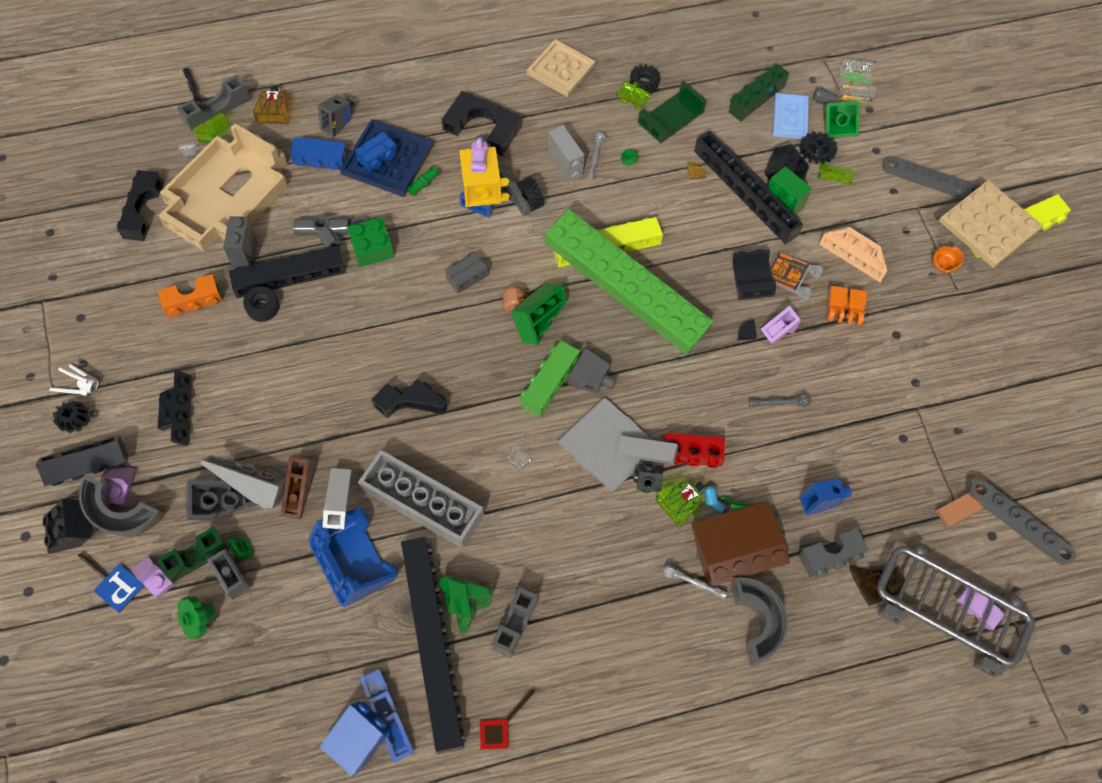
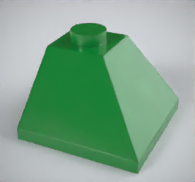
(842, 118)

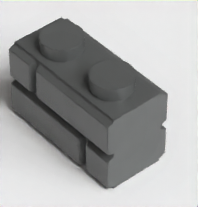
(466, 272)
(228, 574)

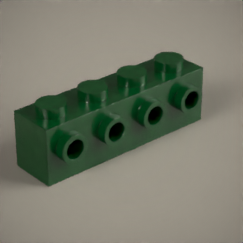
(758, 92)

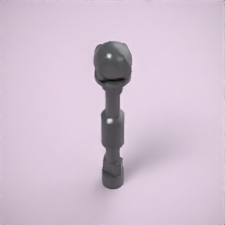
(803, 401)

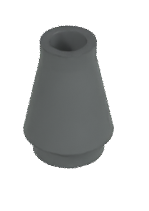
(824, 96)

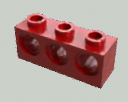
(702, 445)

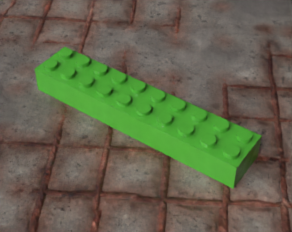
(628, 282)

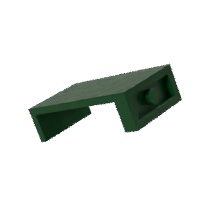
(673, 113)

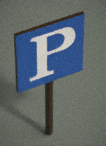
(117, 587)

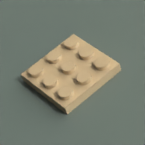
(561, 67)

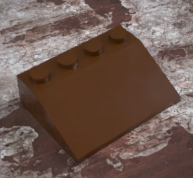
(739, 543)

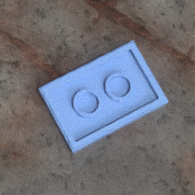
(790, 116)

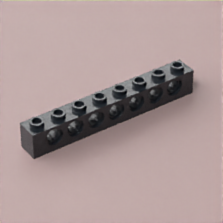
(748, 187)

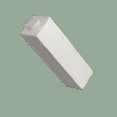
(337, 498)

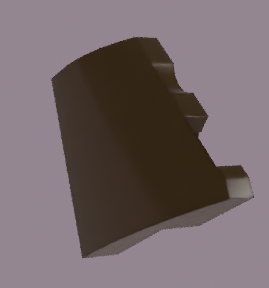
(868, 580)

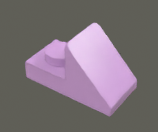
(782, 324)
(120, 482)
(152, 577)

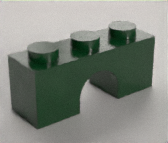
(181, 563)

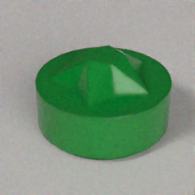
(629, 157)

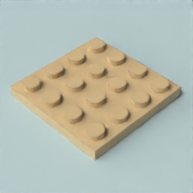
(990, 223)

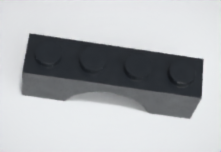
(144, 187)

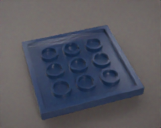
(393, 174)

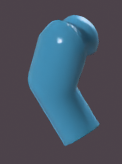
(711, 499)

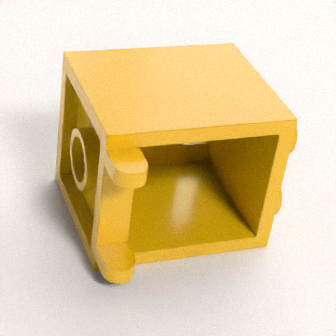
(482, 187)

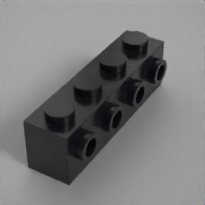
(82, 460)

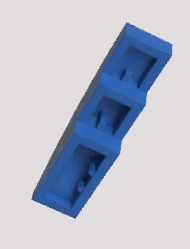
(384, 707)

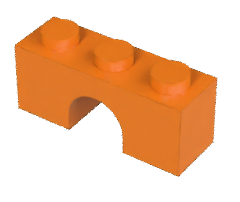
(204, 295)

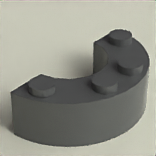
(95, 507)
(770, 612)

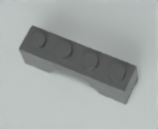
(232, 93)

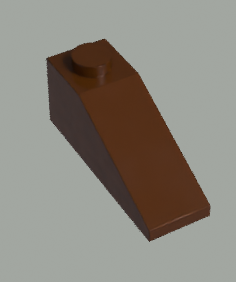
(297, 485)

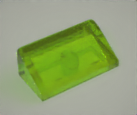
(835, 173)

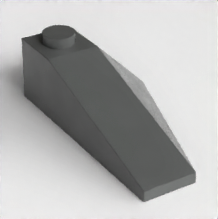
(212, 499)

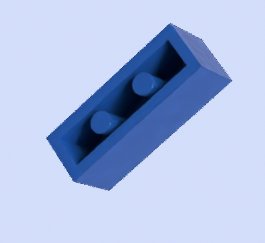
(318, 153)

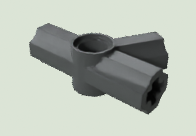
(327, 233)

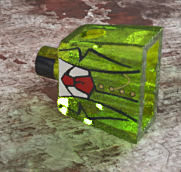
(680, 500)

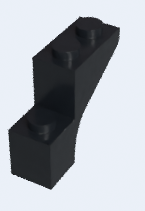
(417, 396)

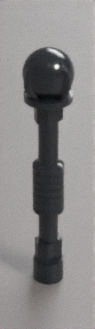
(191, 85)

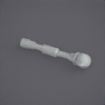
(598, 139)
(671, 571)

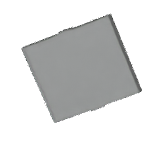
(595, 442)

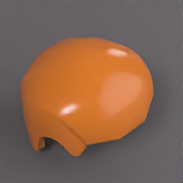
(948, 259)

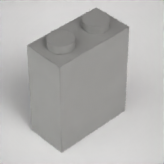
(565, 154)

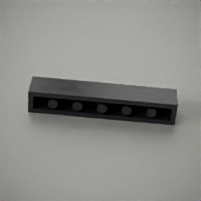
(288, 271)

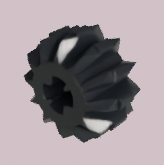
(70, 416)

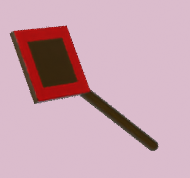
(495, 732)

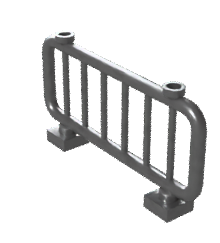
(893, 610)

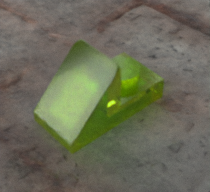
(211, 128)

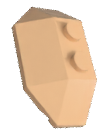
(857, 251)

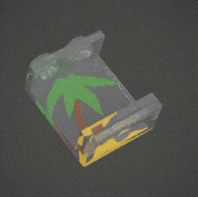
(856, 79)

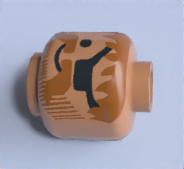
(512, 297)

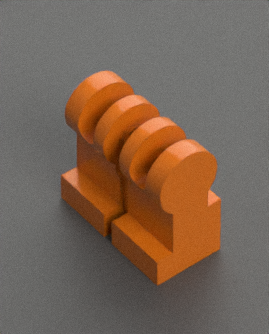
(853, 303)

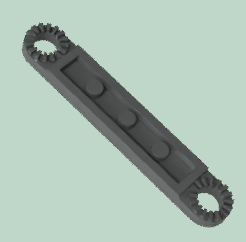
(929, 177)
(512, 189)
(1022, 522)

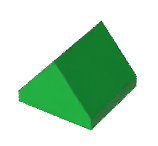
(240, 548)

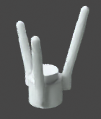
(85, 382)

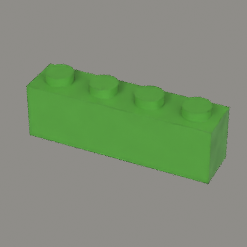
(550, 378)

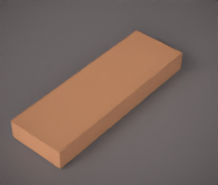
(960, 509)

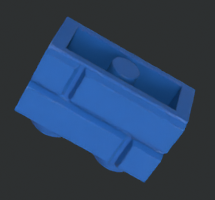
(376, 152)

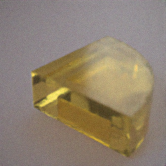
(695, 171)

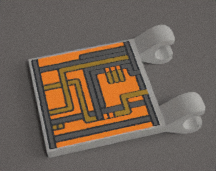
(791, 272)

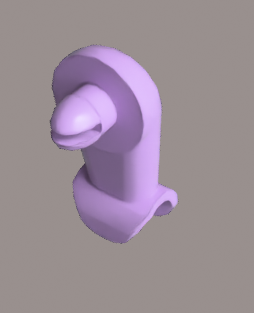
(479, 152)

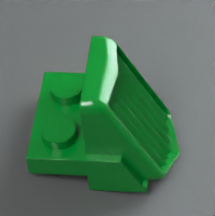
(463, 598)

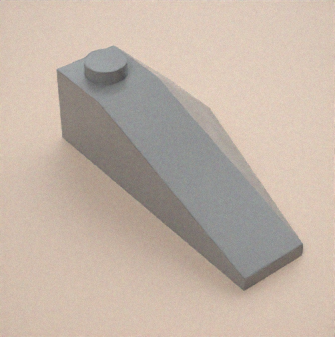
(256, 485)

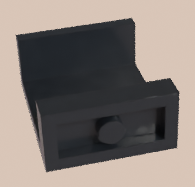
(753, 274)

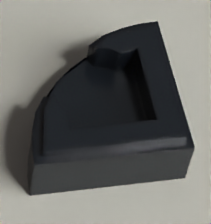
(747, 331)

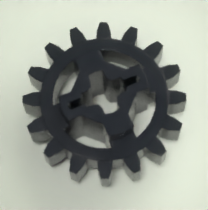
(818, 148)

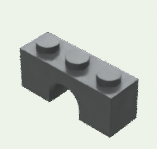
(819, 561)
(515, 623)

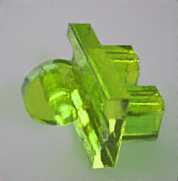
(633, 94)

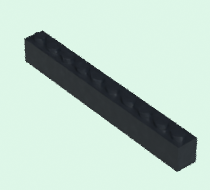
(432, 648)

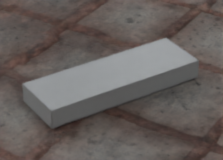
(647, 450)

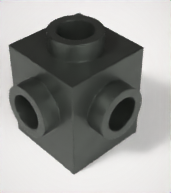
(648, 477)

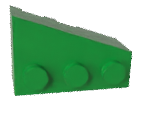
(537, 311)

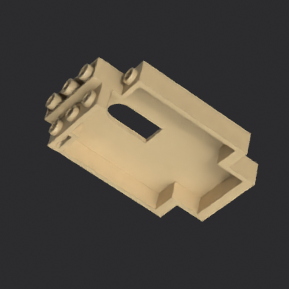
(195, 199)

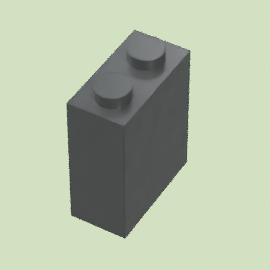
(240, 242)

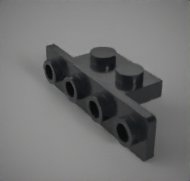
(175, 408)

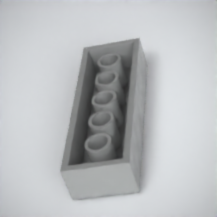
(421, 498)

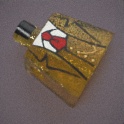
(271, 107)

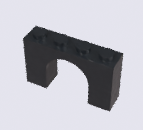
(470, 107)

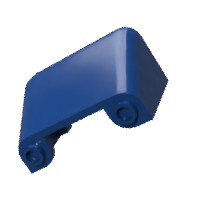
(350, 559)

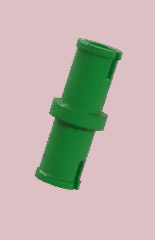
(422, 181)

